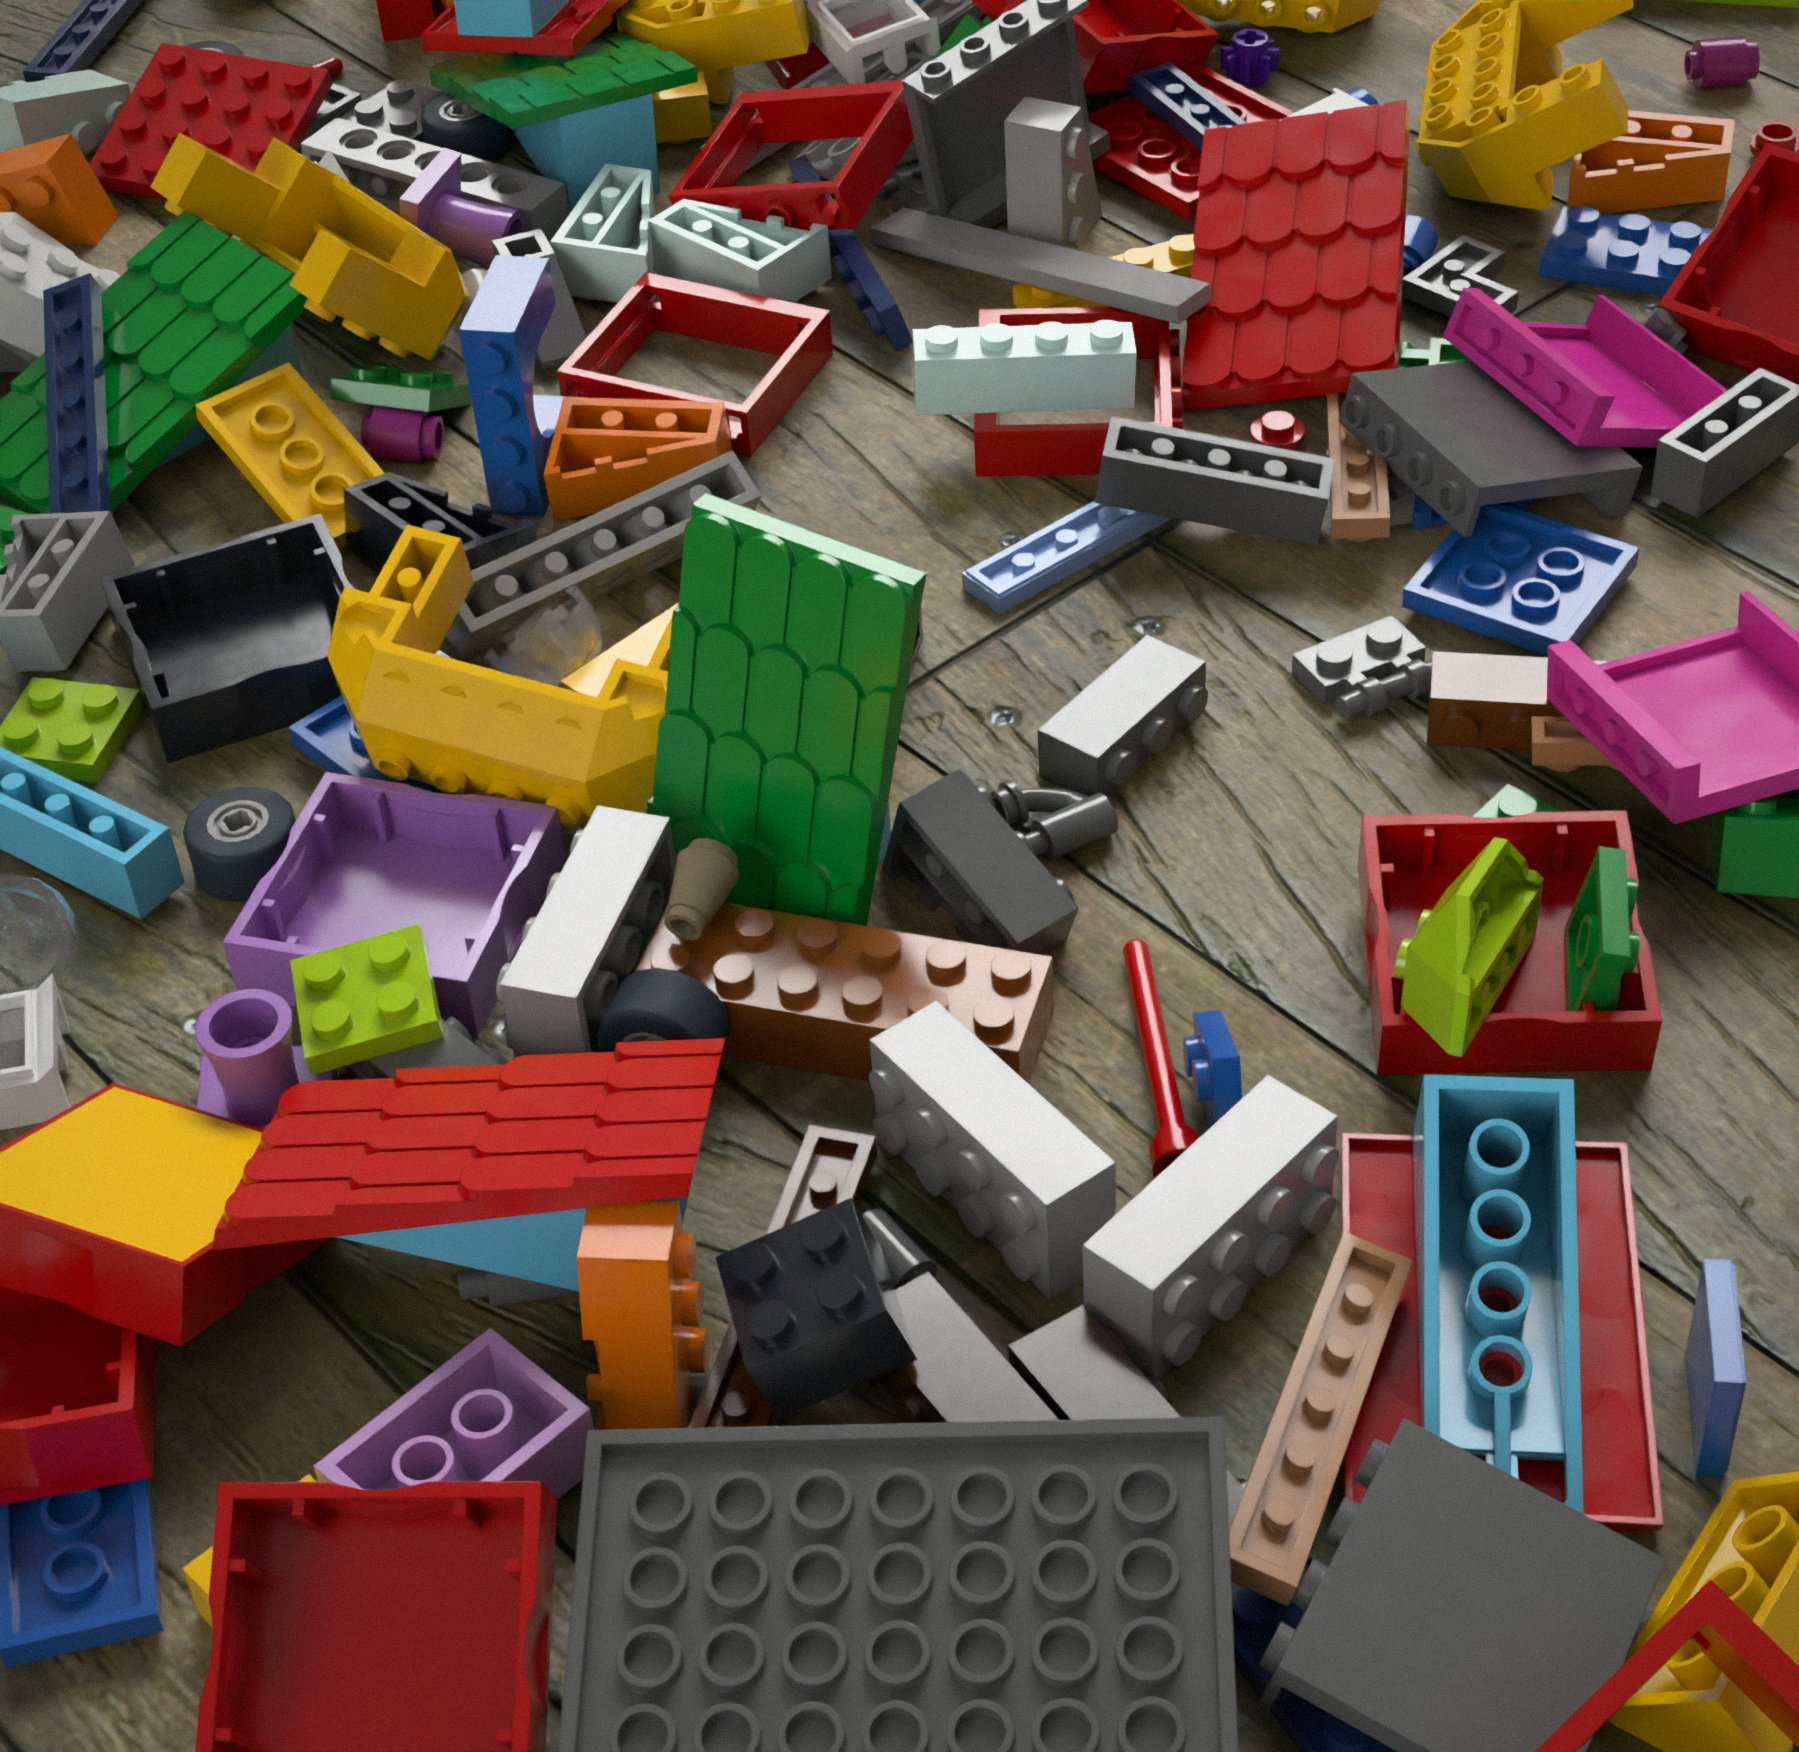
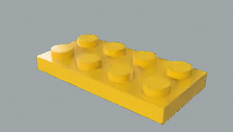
(289, 446)

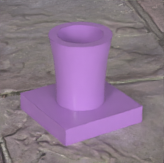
(462, 225)
(249, 1056)

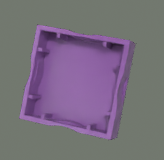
(398, 856)

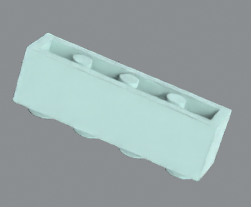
(1024, 368)

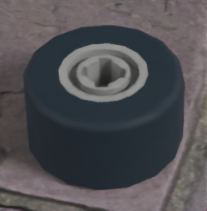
(464, 129)
(237, 839)
(662, 1007)

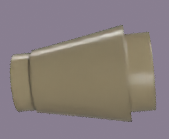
(700, 885)

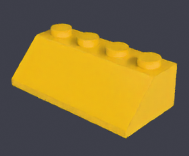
(1754, 1560)

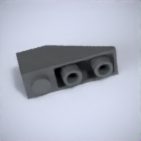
(564, 329)

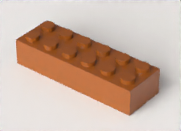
(821, 988)

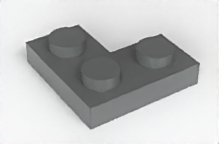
(1458, 266)

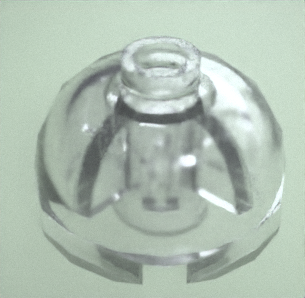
(551, 641)
(36, 934)

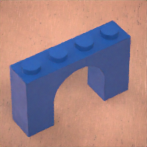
(499, 358)

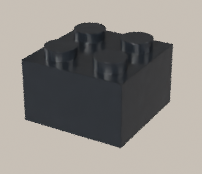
(815, 1309)

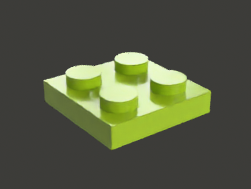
(71, 725)
(366, 999)

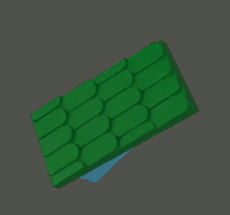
(575, 107)
(176, 331)
(785, 707)

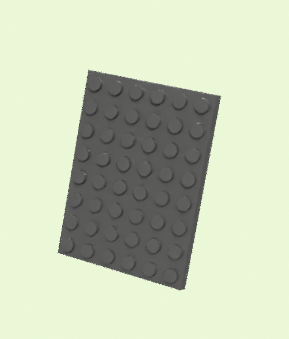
(904, 1589)

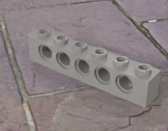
(388, 164)
(593, 553)

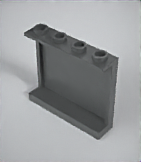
(970, 90)
(1475, 444)
(1459, 1606)

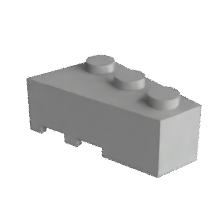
(1049, 174)

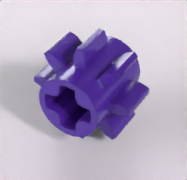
(1250, 58)

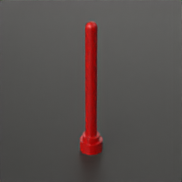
(1172, 1134)

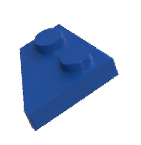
(1213, 1065)

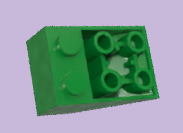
(1757, 847)

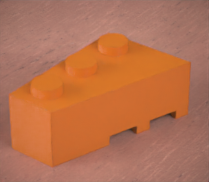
(1654, 164)
(56, 191)
(626, 446)
(641, 1314)

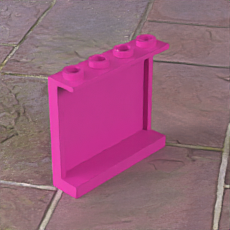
(1588, 381)
(1693, 719)

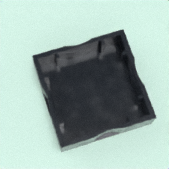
(232, 634)

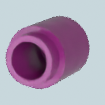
(1722, 62)
(402, 434)

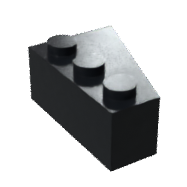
(387, 503)

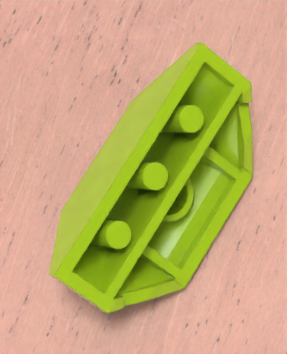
(1470, 945)

